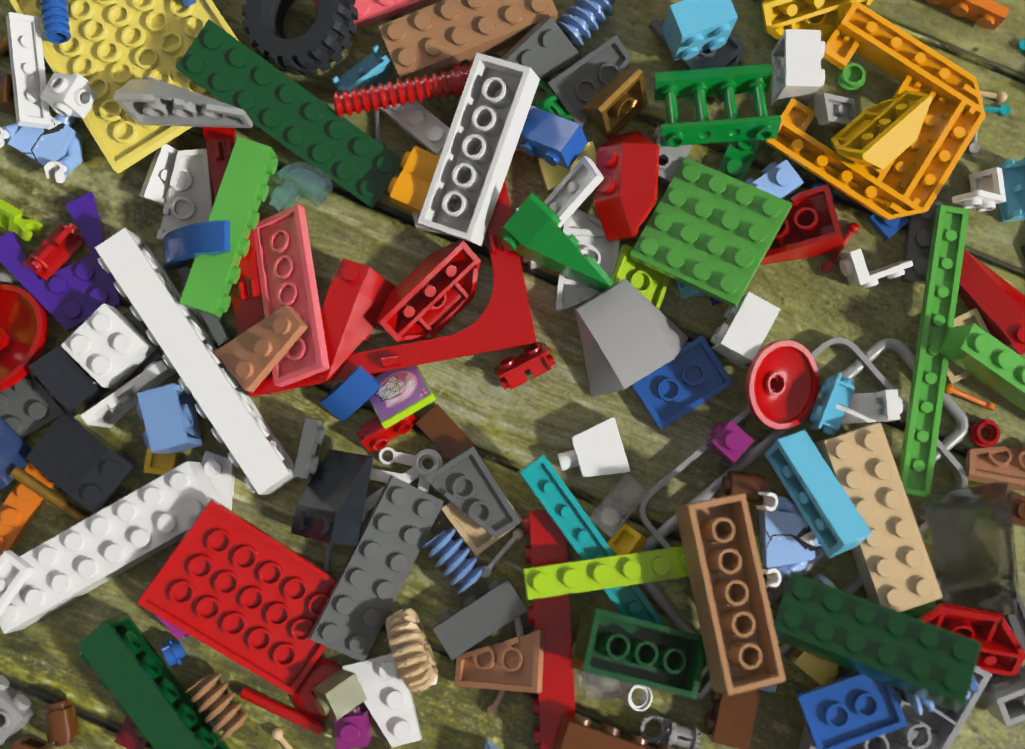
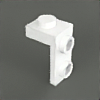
(986, 191)
(854, 267)
(873, 407)

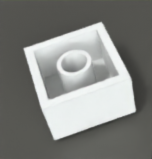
(797, 66)
(744, 329)
(109, 346)

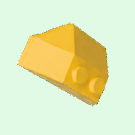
(804, 15)
(883, 130)

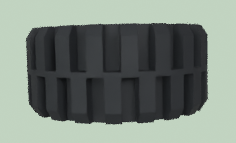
(305, 53)

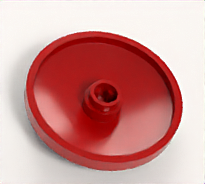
(22, 333)

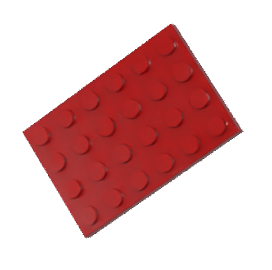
(243, 596)

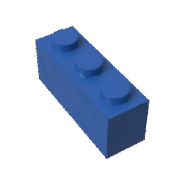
(551, 138)

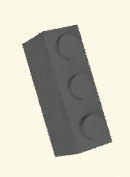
(479, 617)

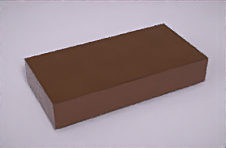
(444, 433)

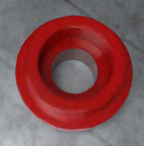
(992, 429)

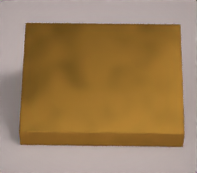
(617, 102)

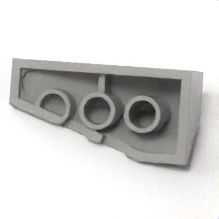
(165, 104)

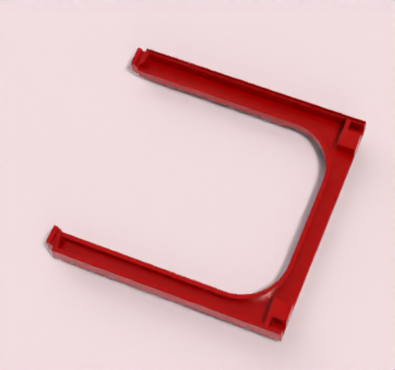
(500, 327)

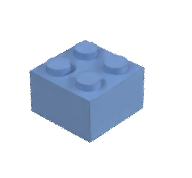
(169, 419)

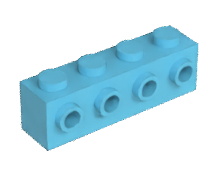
(817, 493)

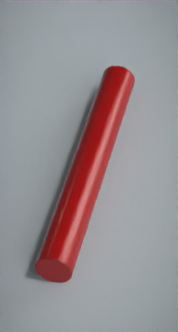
(282, 710)

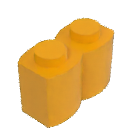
(414, 181)

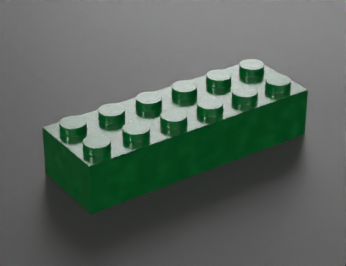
(877, 641)
(146, 687)

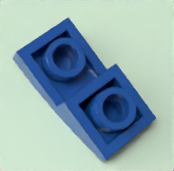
(351, 393)

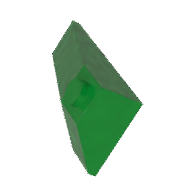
(536, 236)

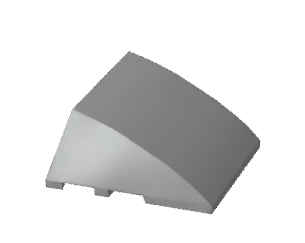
(624, 338)

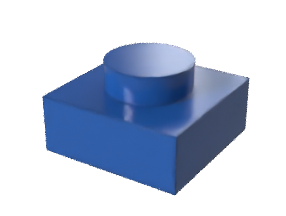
(887, 228)

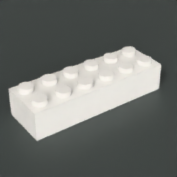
(479, 148)

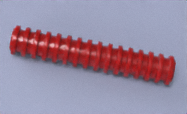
(400, 92)

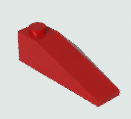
(808, 229)
(351, 311)

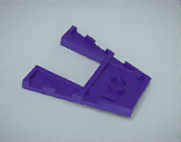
(77, 288)

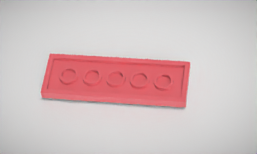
(290, 280)

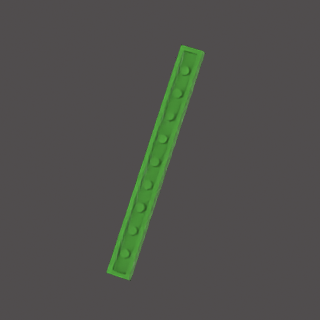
(929, 364)

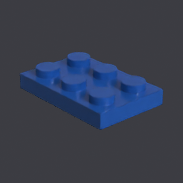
(682, 383)
(850, 711)

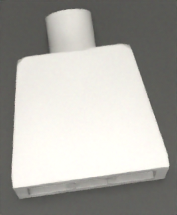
(596, 451)

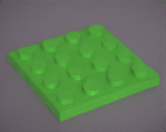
(710, 231)

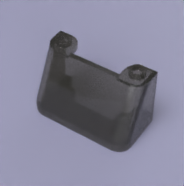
(974, 546)

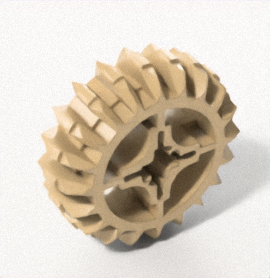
(411, 650)

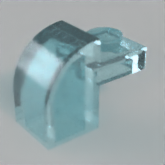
(299, 180)

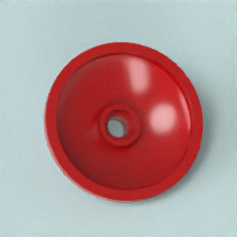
(782, 384)

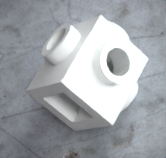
(69, 95)

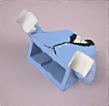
(55, 148)
(783, 538)

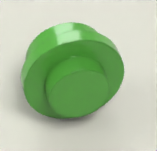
(851, 77)

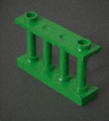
(715, 82)

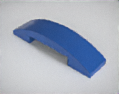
(195, 240)

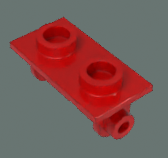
(55, 251)
(533, 359)
(376, 437)

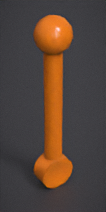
(949, 388)

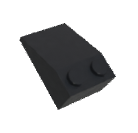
(81, 462)
(334, 499)

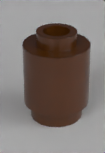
(744, 482)
(61, 722)

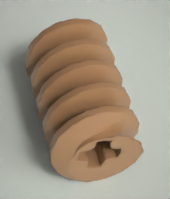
(218, 705)

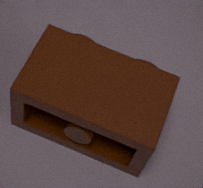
(732, 718)

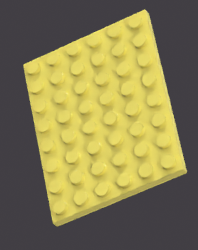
(122, 43)

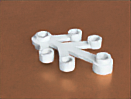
(410, 475)

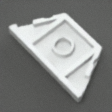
(591, 242)

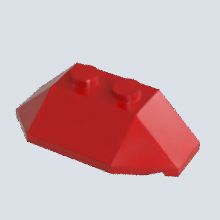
(629, 183)
(431, 293)
(999, 649)

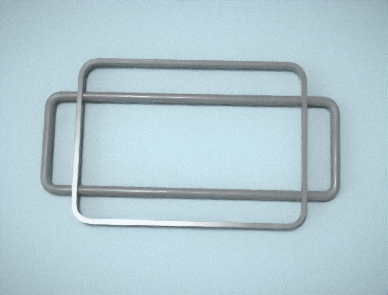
(862, 361)

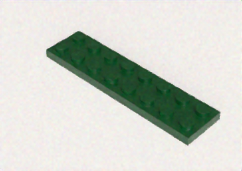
(289, 113)

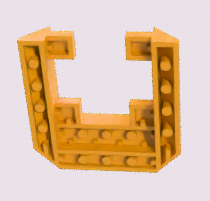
(918, 173)

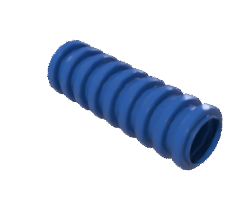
(55, 20)

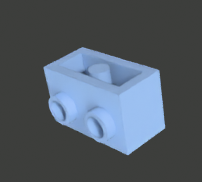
(777, 179)

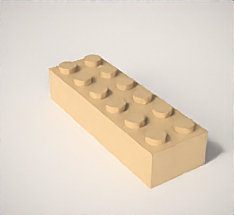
(894, 556)

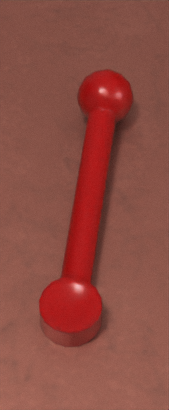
(827, 266)

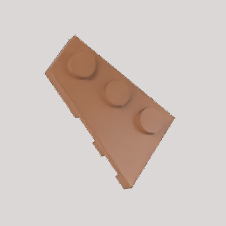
(261, 347)
(997, 465)
(504, 666)

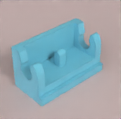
(369, 71)
(1014, 187)

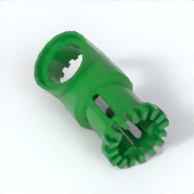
(549, 102)

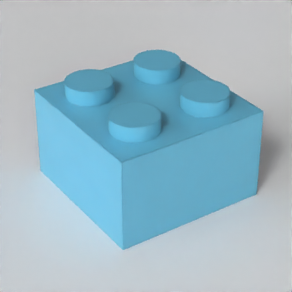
(698, 26)

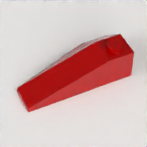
(996, 300)

